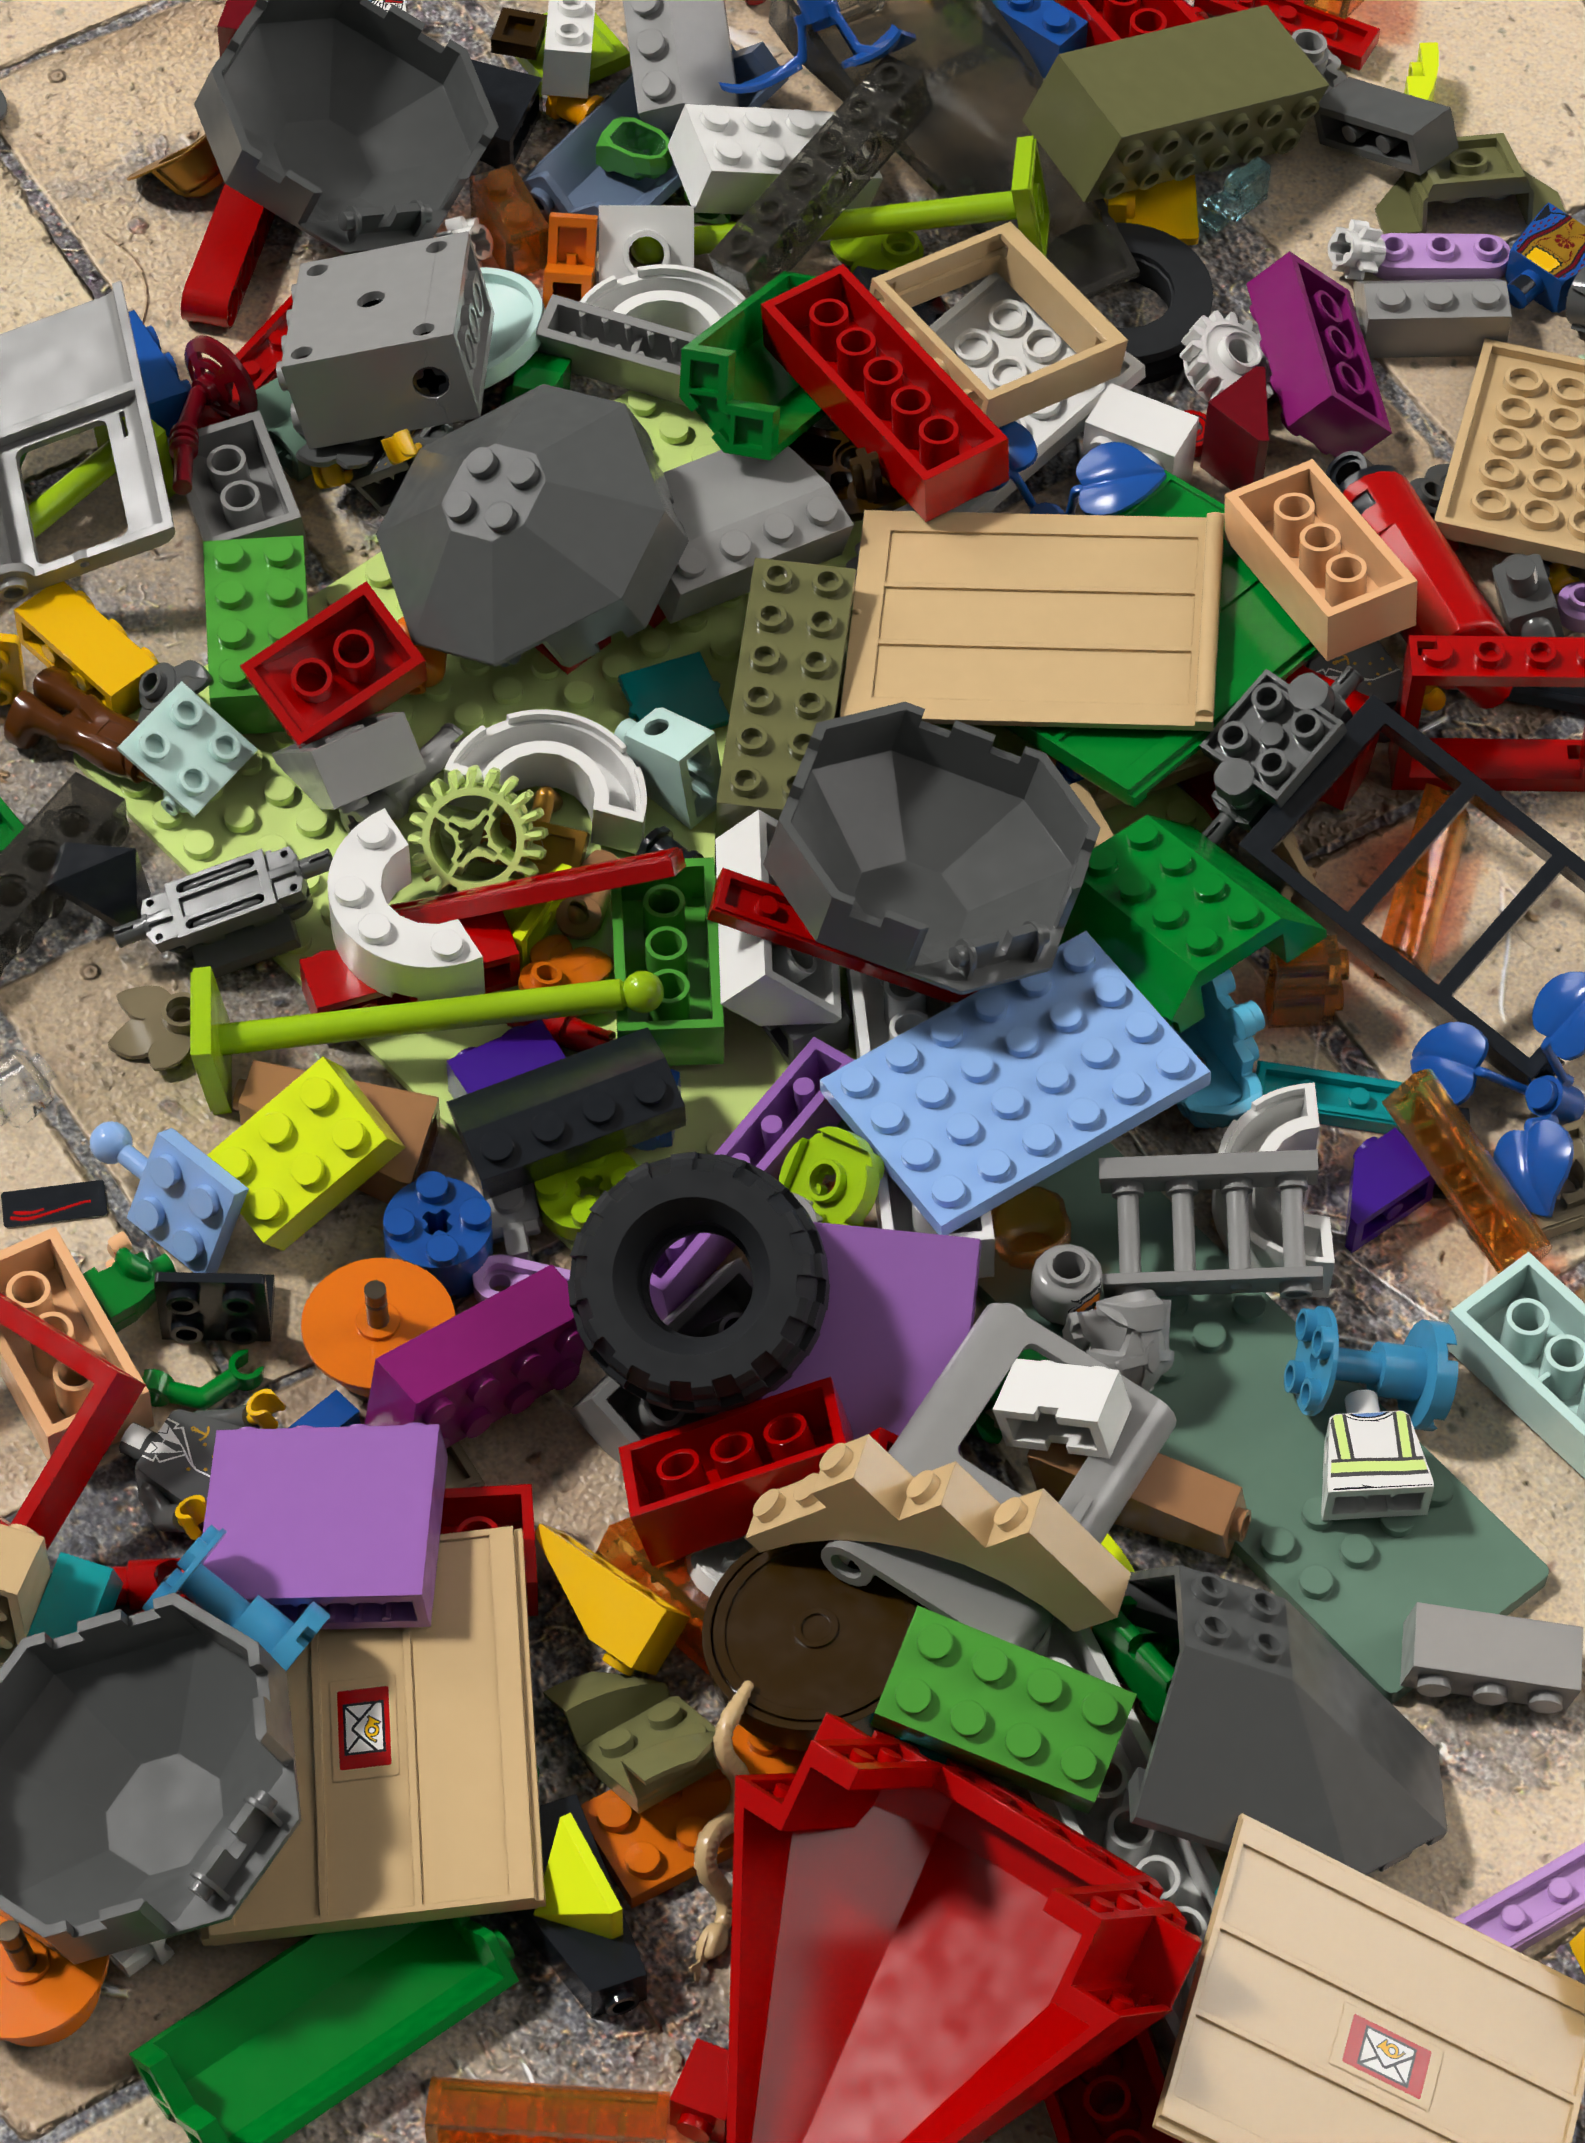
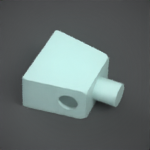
(676, 762)

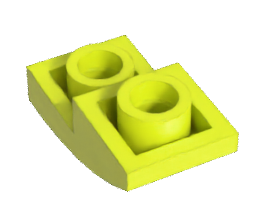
(1423, 73)

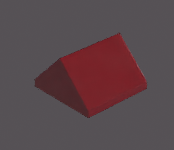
(1237, 432)

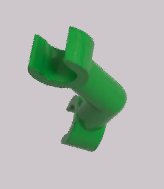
(165, 1390)

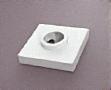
(626, 223)

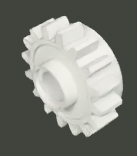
(1221, 353)

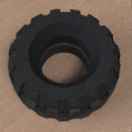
(636, 1226)

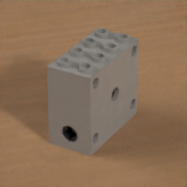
(387, 341)

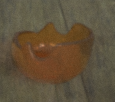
(1030, 1226)

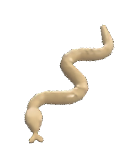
(716, 1935)

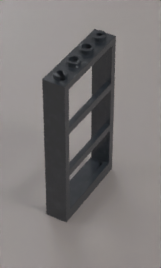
(1435, 999)

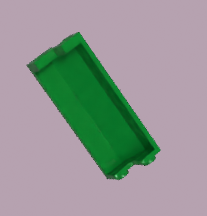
(740, 385)
(319, 2026)

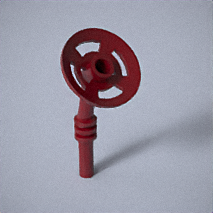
(209, 389)

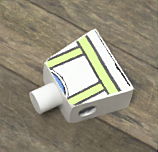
(1373, 1463)

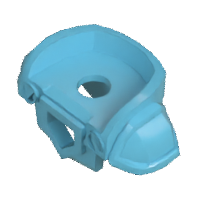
(1229, 1053)

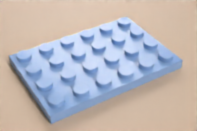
(1014, 1084)

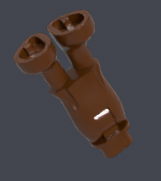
(88, 730)

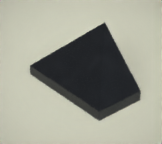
(101, 880)

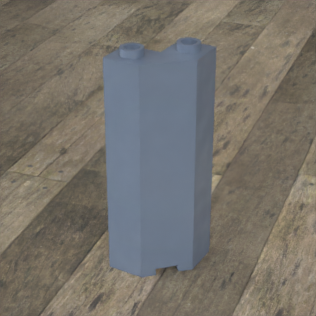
(573, 182)

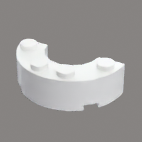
(668, 296)
(563, 754)
(379, 943)
(1277, 1123)

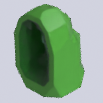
(633, 149)

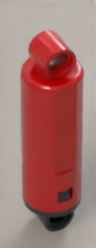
(1445, 592)

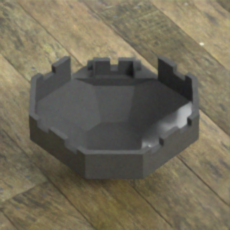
(345, 120)
(533, 531)
(931, 849)
(140, 1778)

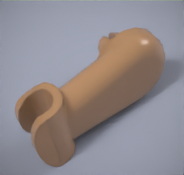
(583, 915)

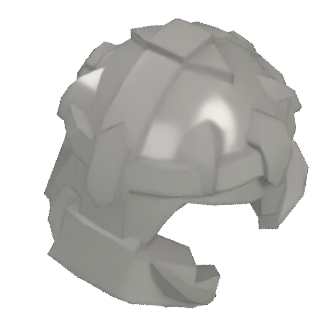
(1126, 1335)

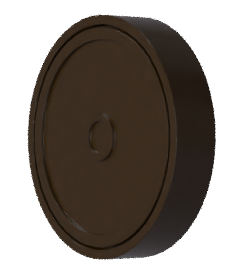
(802, 1642)

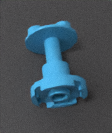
(1410, 1372)
(258, 1619)

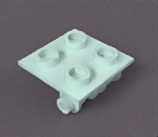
(186, 751)

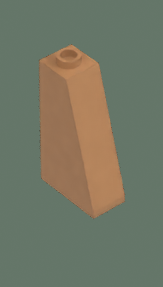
(409, 1114)
(1168, 1503)

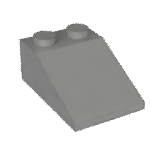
(355, 762)

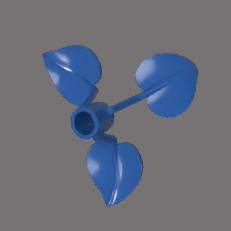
(822, 15)
(1110, 476)
(1543, 1153)

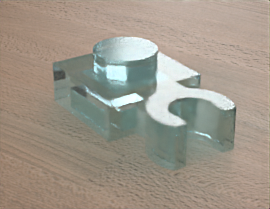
(1241, 193)

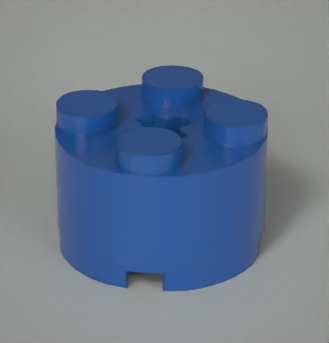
(441, 1229)

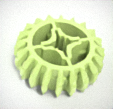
(458, 824)

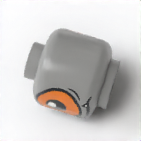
(1065, 1282)

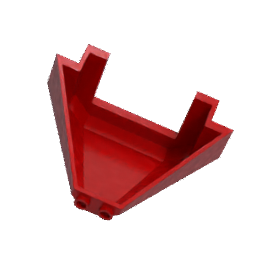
(925, 1950)

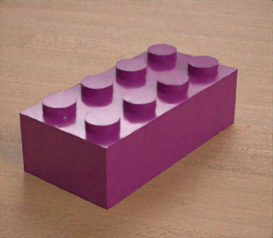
(1317, 358)
(481, 1361)

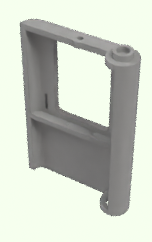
(59, 382)
(933, 1441)

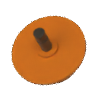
(368, 1312)
(42, 1991)

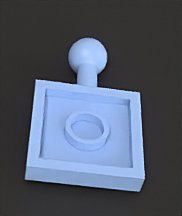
(181, 1196)

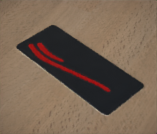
(54, 1203)

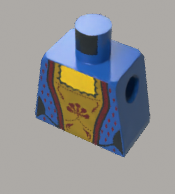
(1546, 260)

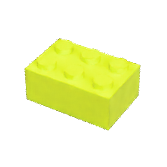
(306, 1152)

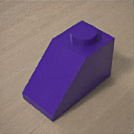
(1384, 1187)

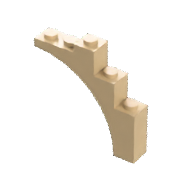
(948, 1514)

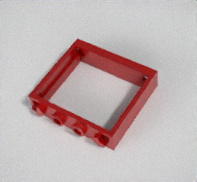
(1492, 662)
(89, 1431)

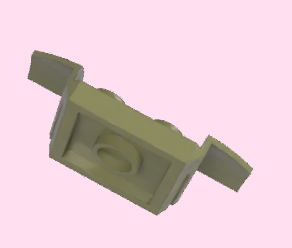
(1476, 169)
(635, 1735)

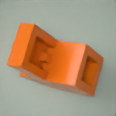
(571, 256)

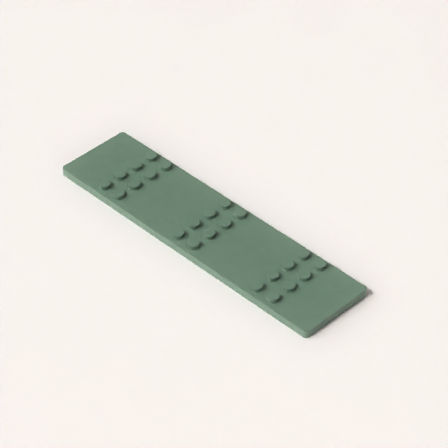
(1241, 1425)

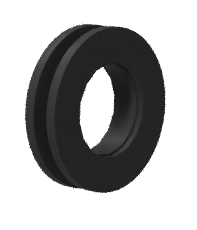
(1181, 282)

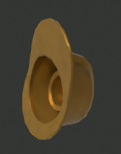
(187, 171)

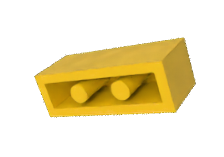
(71, 634)

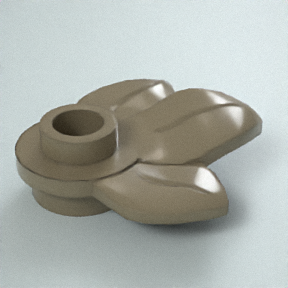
(153, 1027)

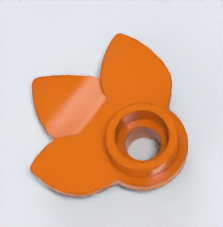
(556, 963)

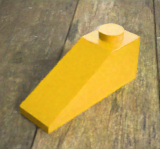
(613, 1607)

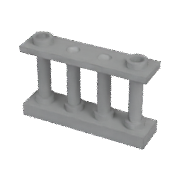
(1235, 1177)

